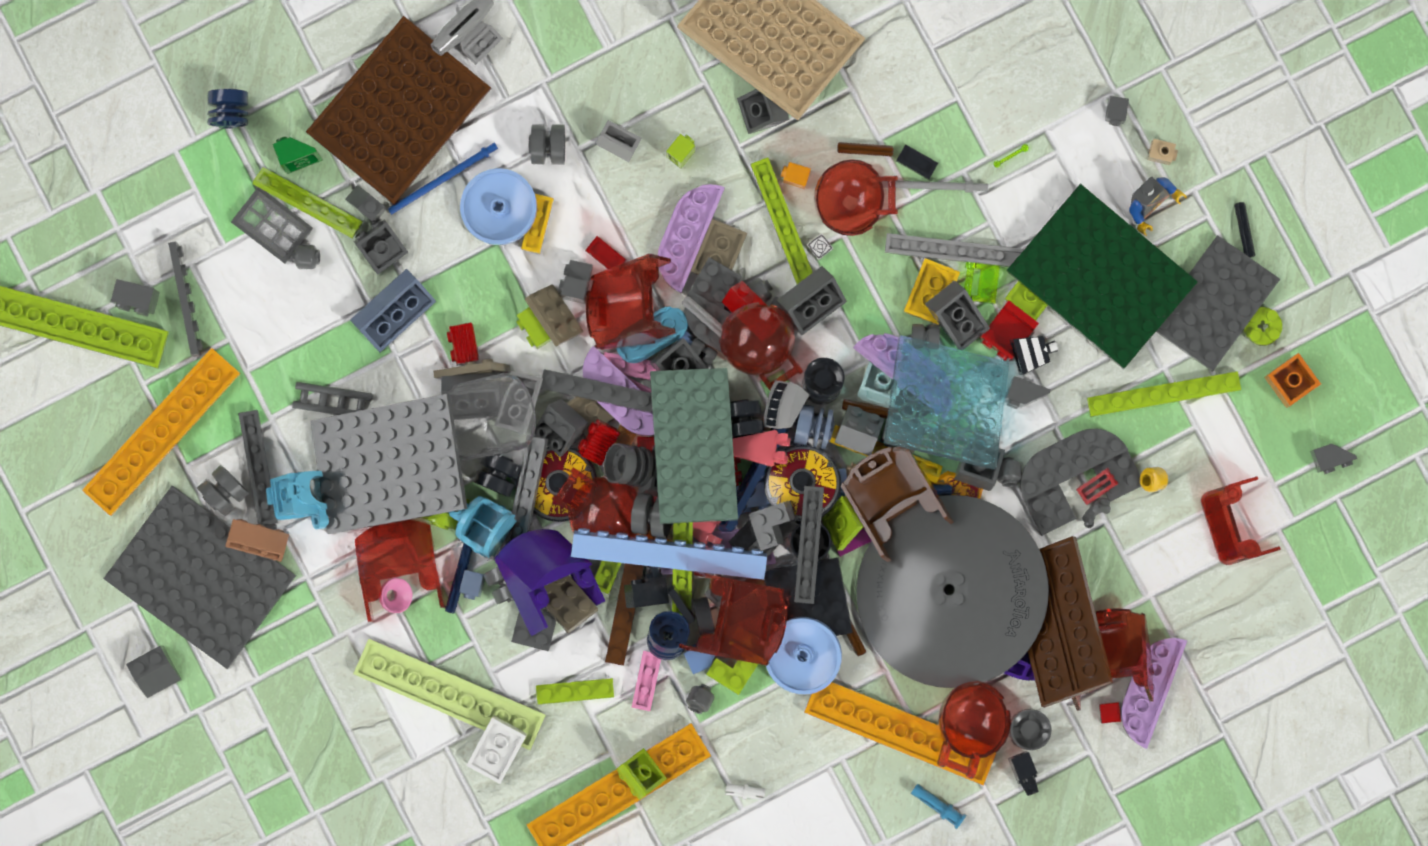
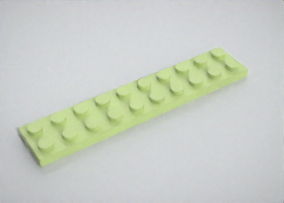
(444, 691)

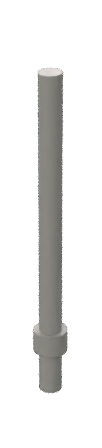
(968, 186)

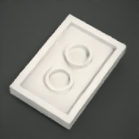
(496, 749)

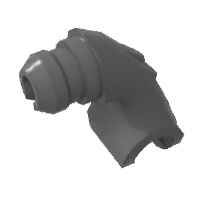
(1100, 506)

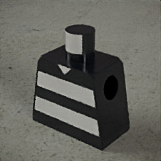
(1032, 353)

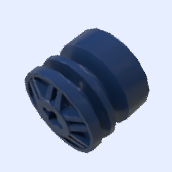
(227, 111)
(667, 625)

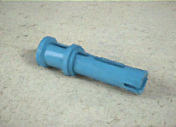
(946, 811)

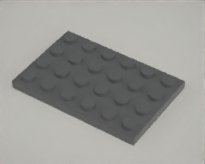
(1219, 305)

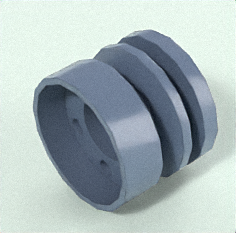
(814, 426)

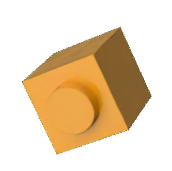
(795, 175)

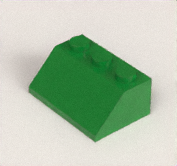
(295, 154)

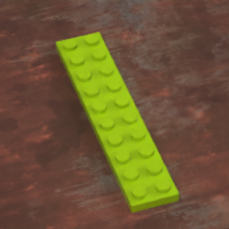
(82, 327)

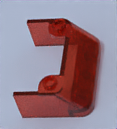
(1223, 527)

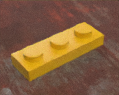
(535, 236)

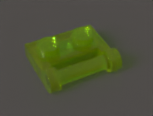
(987, 282)

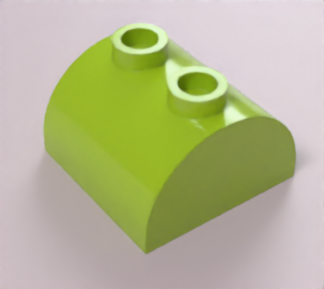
(641, 774)

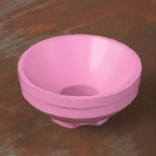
(402, 597)

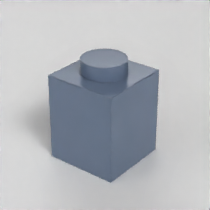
(472, 584)

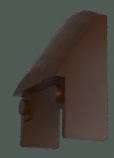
(885, 488)

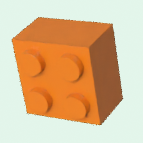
(1292, 380)

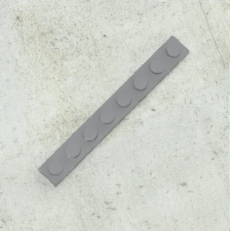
(951, 250)

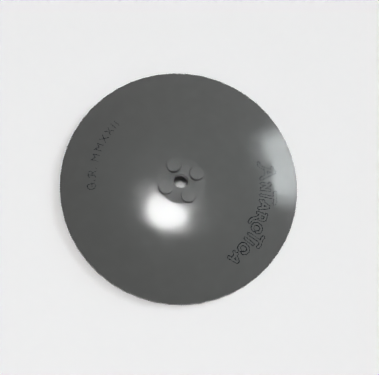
(986, 620)

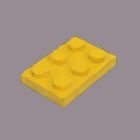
(929, 282)

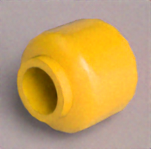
(1154, 479)

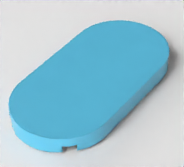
(667, 317)

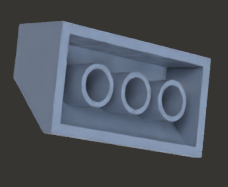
(393, 310)

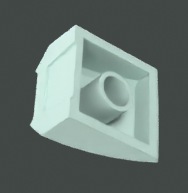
(875, 386)

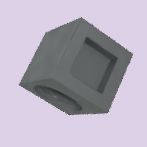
(1116, 110)

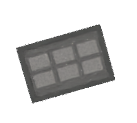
(271, 225)

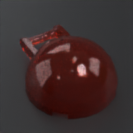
(852, 197)
(759, 341)
(598, 504)
(972, 725)

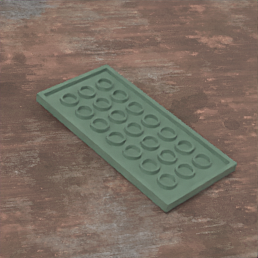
(693, 445)

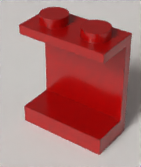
(1008, 325)

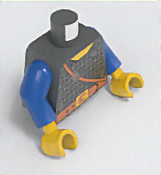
(1149, 197)

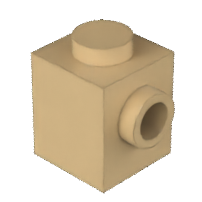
(1162, 152)

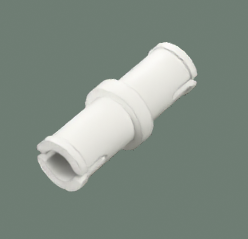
(745, 791)

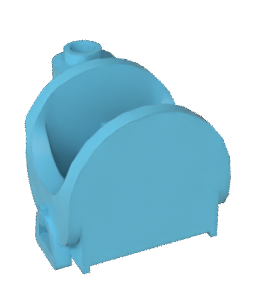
(294, 500)
(483, 525)

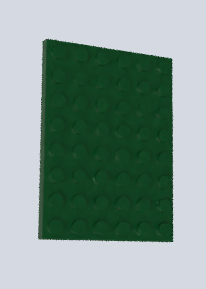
(1101, 276)

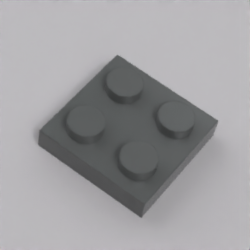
(540, 640)

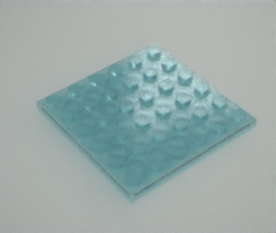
(946, 402)

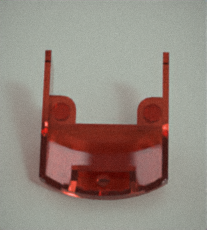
(622, 304)
(395, 552)
(748, 621)
(1126, 648)

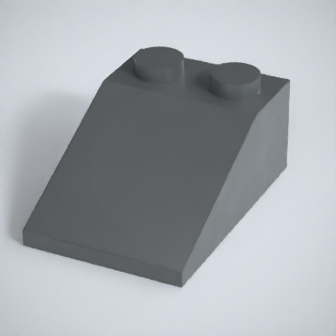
(957, 315)

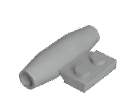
(468, 29)

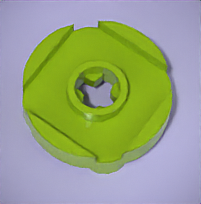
(1271, 333)

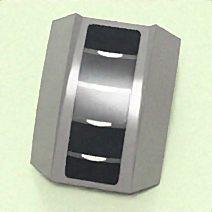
(784, 404)

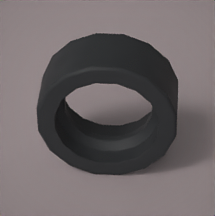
(703, 615)

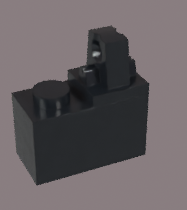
(647, 591)
(1024, 772)

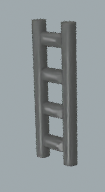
(324, 391)

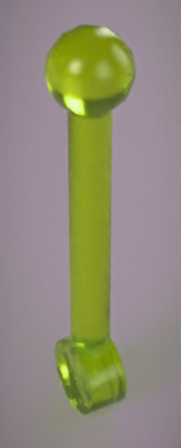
(1024, 148)

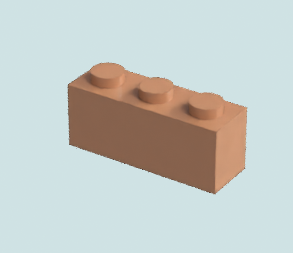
(257, 539)

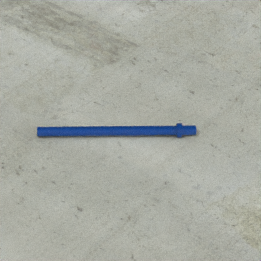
(444, 177)

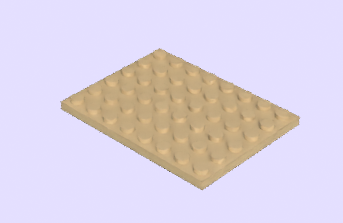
(775, 45)

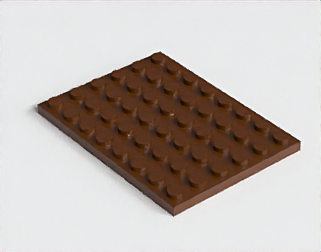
(398, 110)

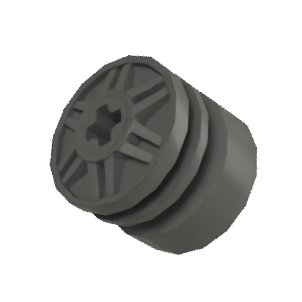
(628, 465)

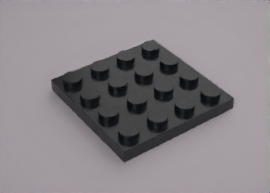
(829, 600)

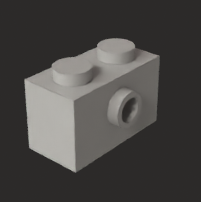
(618, 141)

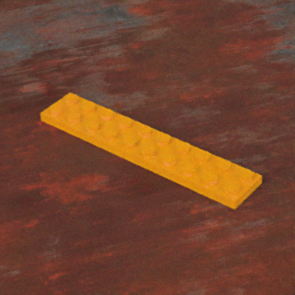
(161, 432)
(887, 726)
(613, 795)

